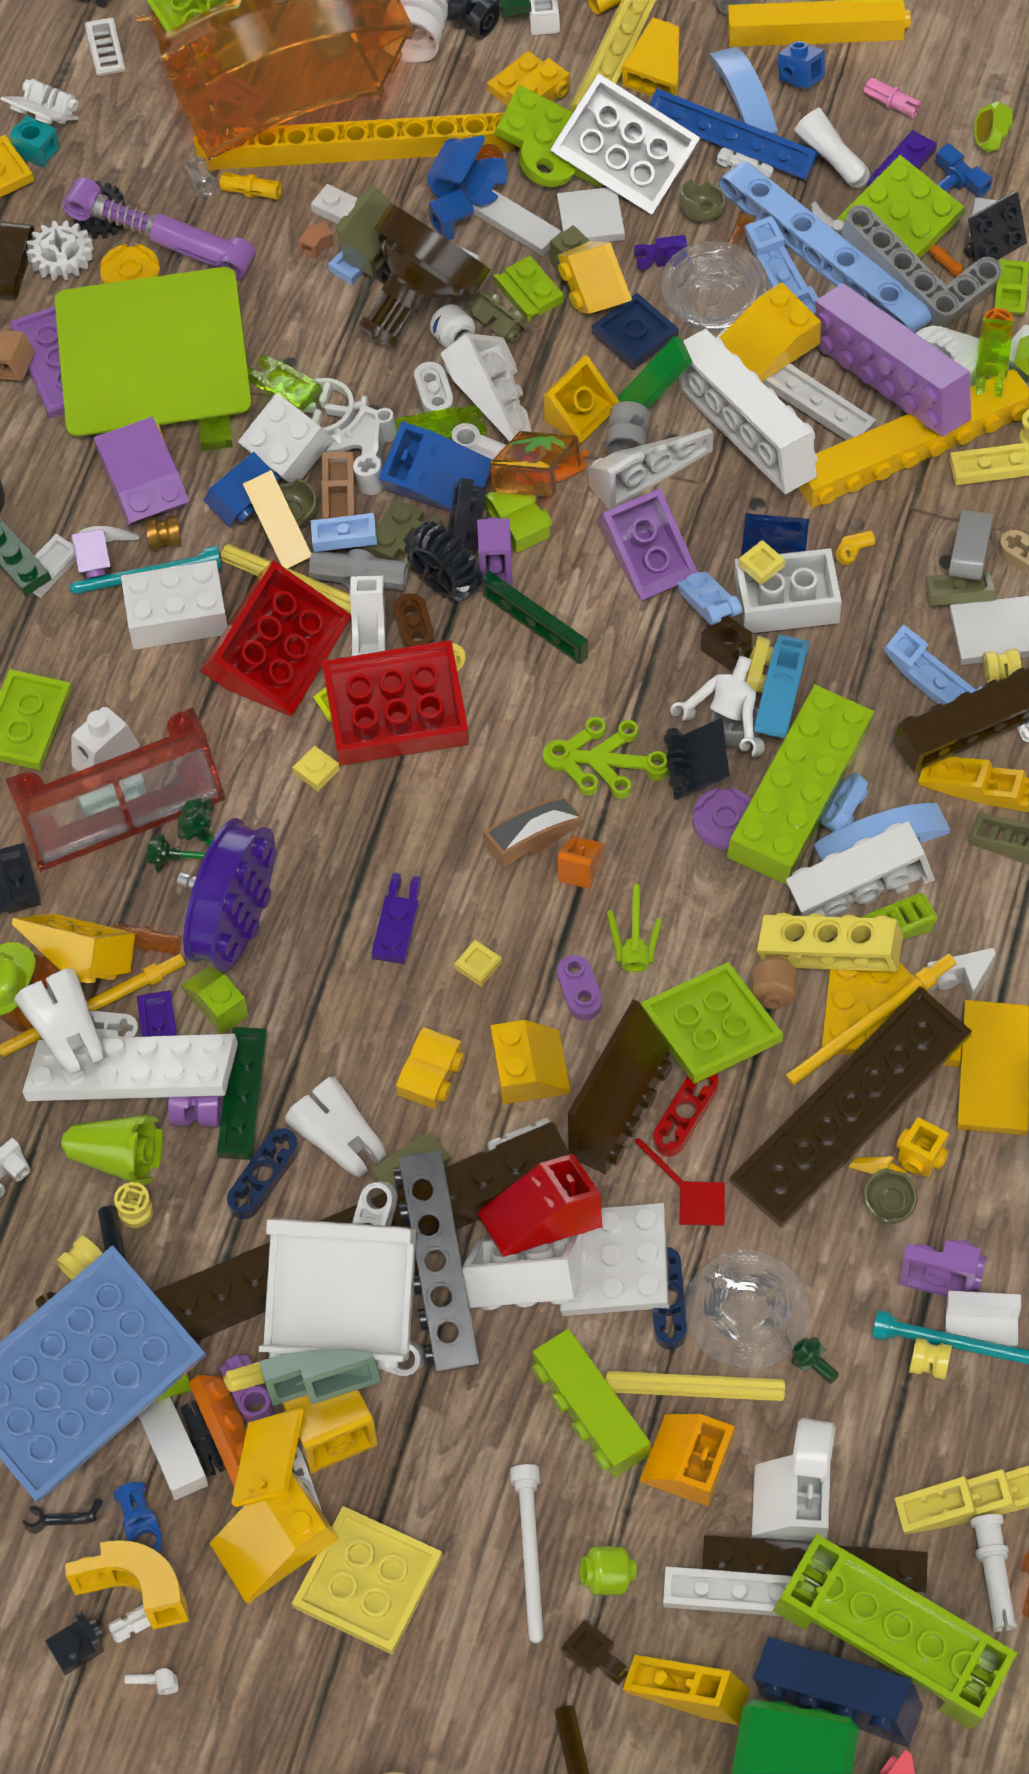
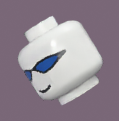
(450, 324)

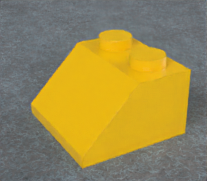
(593, 277)
(529, 1061)

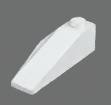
(485, 374)
(641, 467)

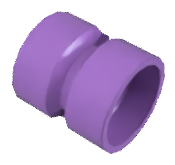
(203, 1109)

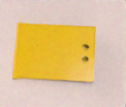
(267, 1457)

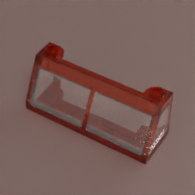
(116, 795)

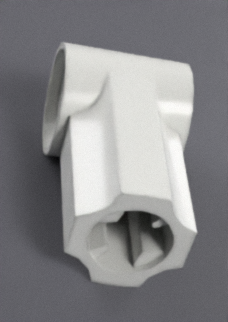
(475, 441)

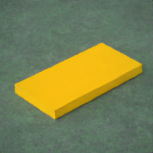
(995, 1069)

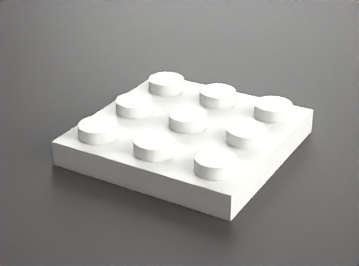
(623, 1262)

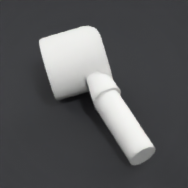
(163, 1678)

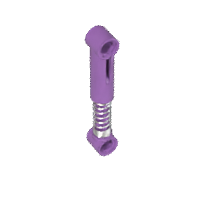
(86, 201)

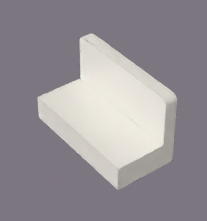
(983, 1316)

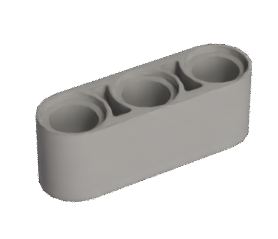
(971, 544)

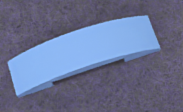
(744, 88)
(768, 247)
(923, 669)
(924, 819)

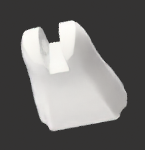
(822, 137)
(61, 1018)
(336, 1127)

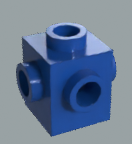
(801, 64)

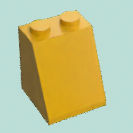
(333, 1429)

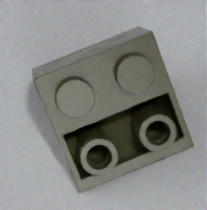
(357, 232)

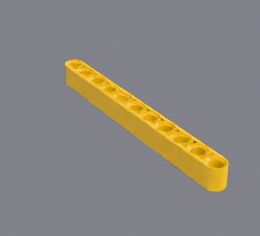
(357, 141)

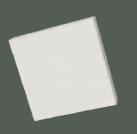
(592, 213)

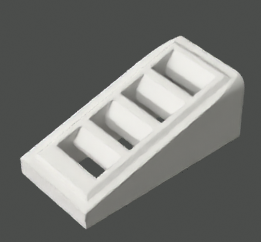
(544, 17)
(102, 28)

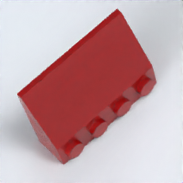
(276, 640)
(395, 702)

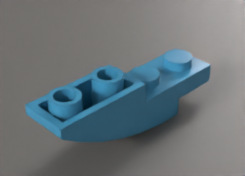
(781, 686)

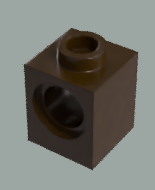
(728, 630)

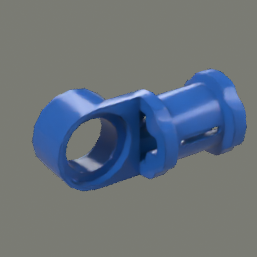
(138, 1520)

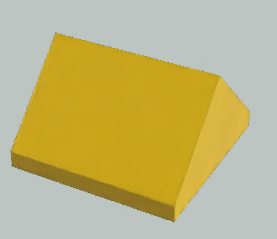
(579, 400)

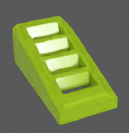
(916, 910)

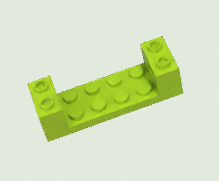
(897, 1629)

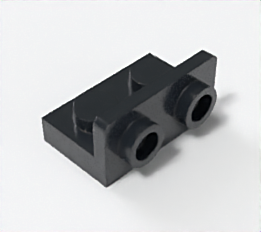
(465, 511)

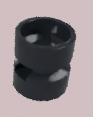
(476, 16)

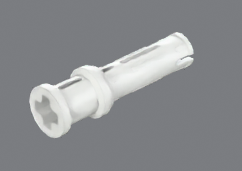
(992, 1554)

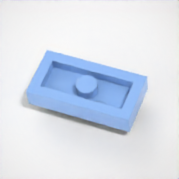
(343, 532)

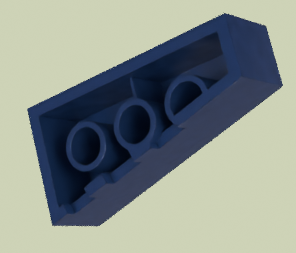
(815, 1680)

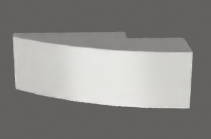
(172, 1448)

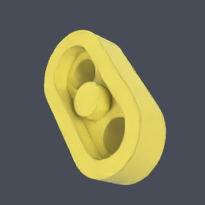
(760, 656)

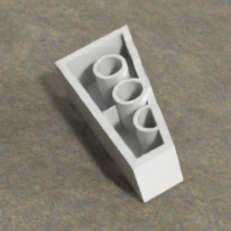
(861, 872)

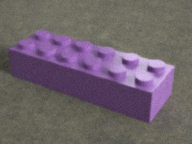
(894, 360)

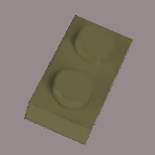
(954, 590)

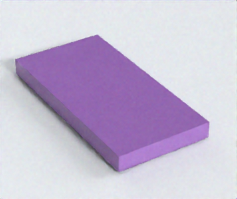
(45, 365)

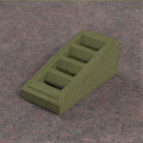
(1004, 847)

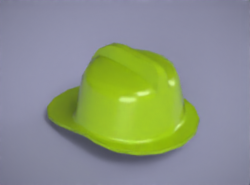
(16, 971)

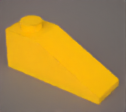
(688, 1688)

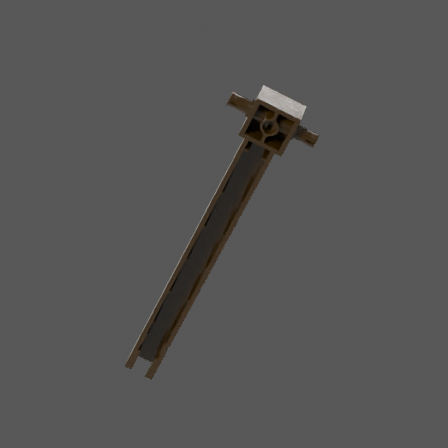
(238, 1286)

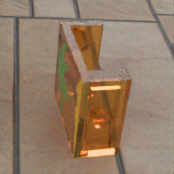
(529, 463)

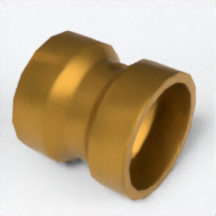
(163, 532)

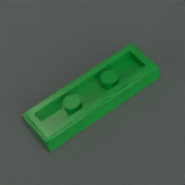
(658, 374)

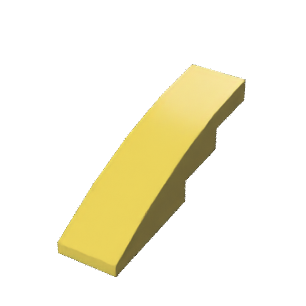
(963, 1499)

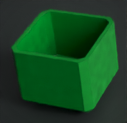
(793, 1740)

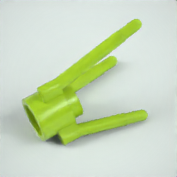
(634, 955)

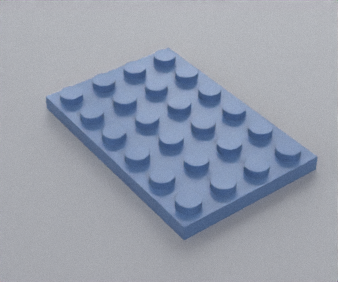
(85, 1371)

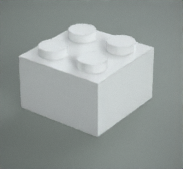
(286, 439)

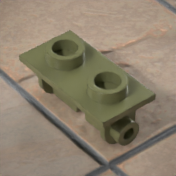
(489, 307)

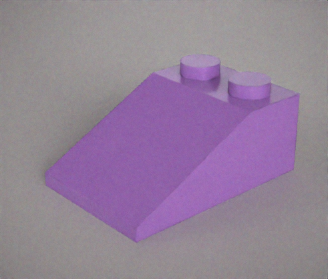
(141, 471)
(647, 544)

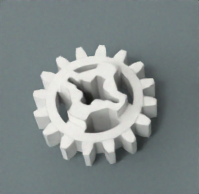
(45, 255)

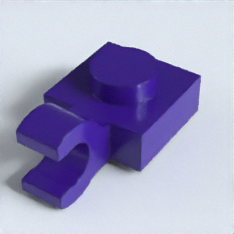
(659, 252)

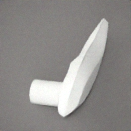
(835, 225)
(113, 533)

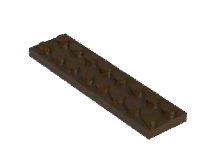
(850, 1106)

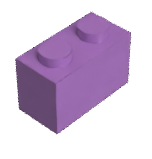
(495, 547)

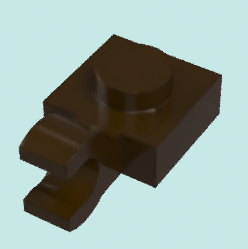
(592, 1649)

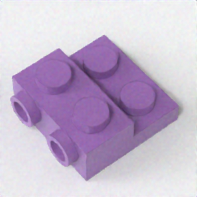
(935, 1272)

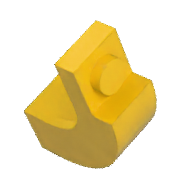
(133, 1567)

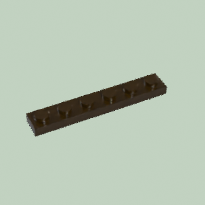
(784, 1557)

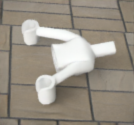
(732, 699)

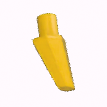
(874, 1164)

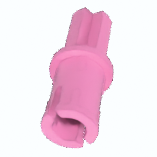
(892, 97)

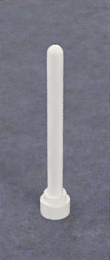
(525, 1480)

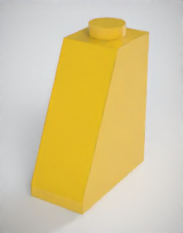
(654, 60)

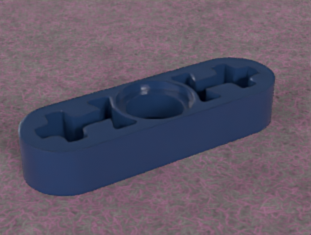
(268, 1148)
(679, 1321)

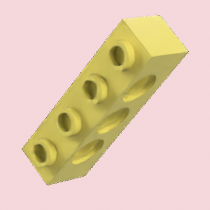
(843, 953)

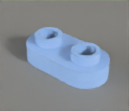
(842, 806)

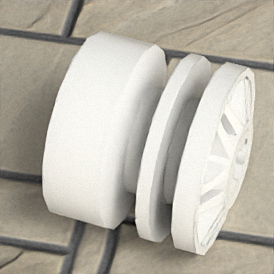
(428, 22)

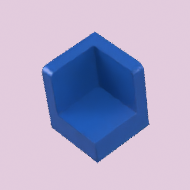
(448, 210)

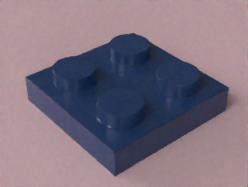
(635, 331)

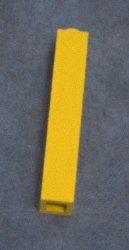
(817, 22)

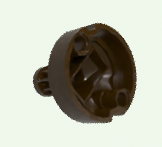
(420, 267)

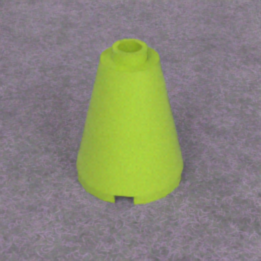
(117, 1146)

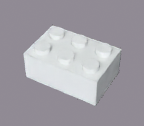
(795, 597)
(174, 604)

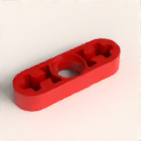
(685, 1125)

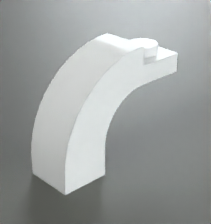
(367, 614)

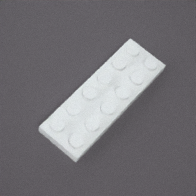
(136, 1069)

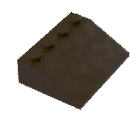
(618, 1091)

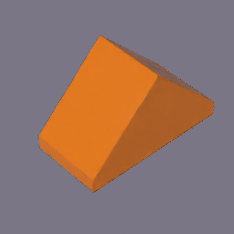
(579, 861)

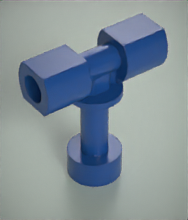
(960, 174)

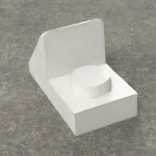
(970, 970)

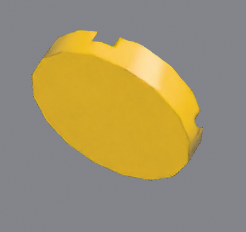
(129, 263)

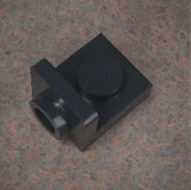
(76, 1643)

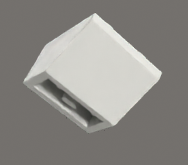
(788, 1505)

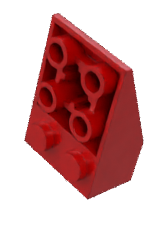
(543, 1207)

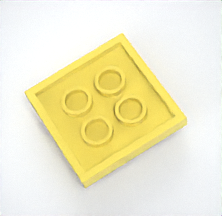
(368, 1580)

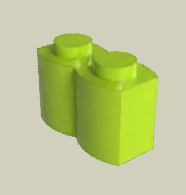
(527, 521)

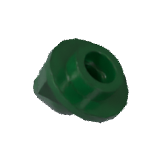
(808, 1354)

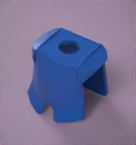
(459, 169)

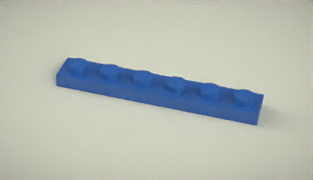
(737, 135)

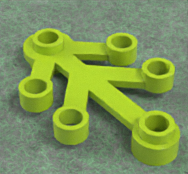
(602, 758)

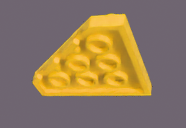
(857, 993)

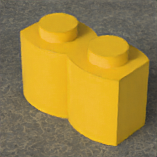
(430, 1068)

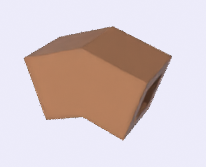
(315, 239)

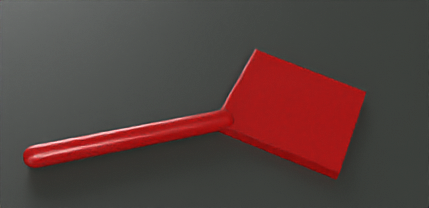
(699, 1201)

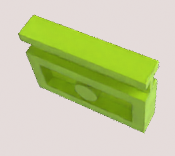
(529, 288)

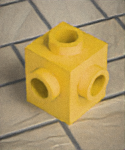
(923, 1148)

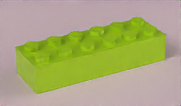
(800, 784)

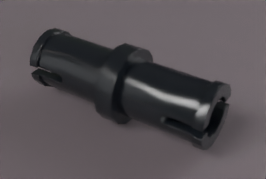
(202, 1440)

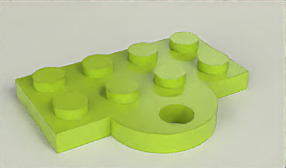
(534, 126)

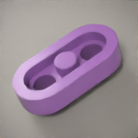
(579, 985)

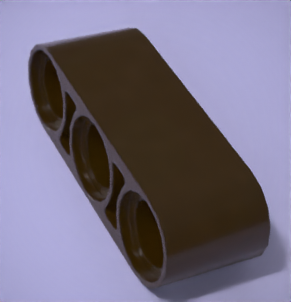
(13, 257)

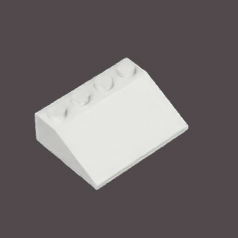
(625, 144)

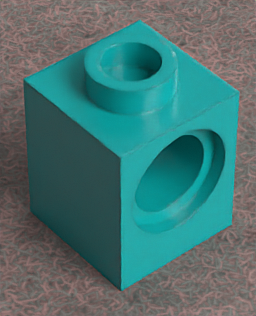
(35, 141)

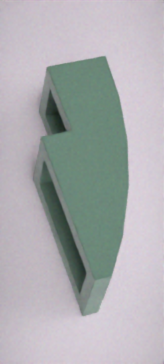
(318, 1374)

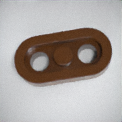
(415, 625)

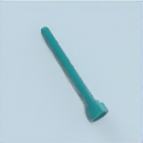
(210, 554)
(888, 1327)

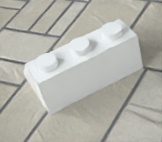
(523, 1278)

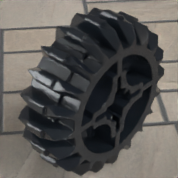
(443, 561)

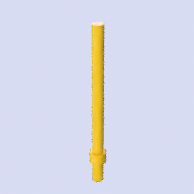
(151, 975)
(925, 978)

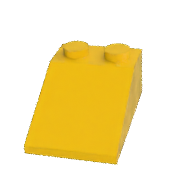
(773, 332)
(79, 944)
(272, 1539)

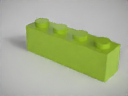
(590, 1403)

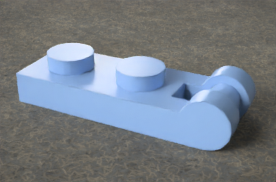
(708, 597)

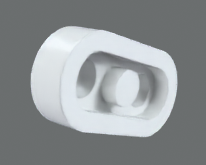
(436, 391)

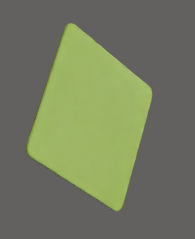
(152, 350)

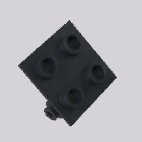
(996, 229)
(696, 758)

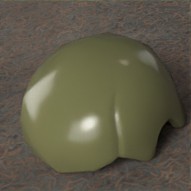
(702, 202)
(301, 500)
(890, 1196)

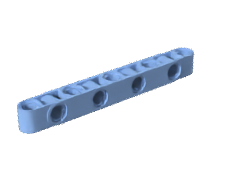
(821, 245)

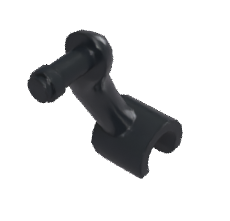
(61, 1519)

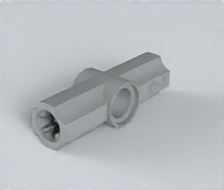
(358, 562)

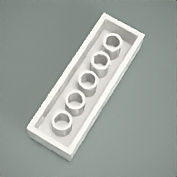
(748, 413)

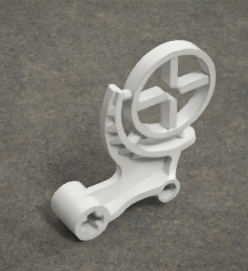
(366, 432)

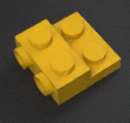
(532, 73)

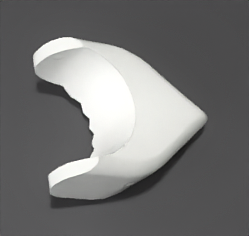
(956, 345)

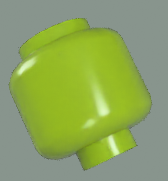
(607, 1570)

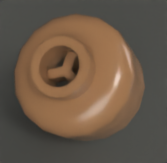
(774, 982)

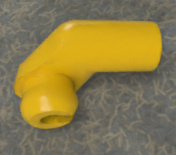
(852, 544)

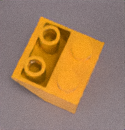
(689, 1456)

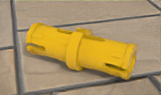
(251, 185)

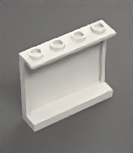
(339, 1288)

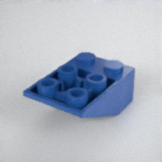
(428, 465)

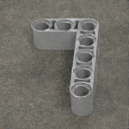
(916, 272)

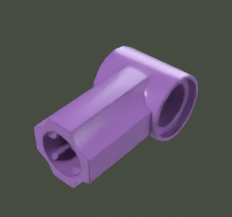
(249, 1396)

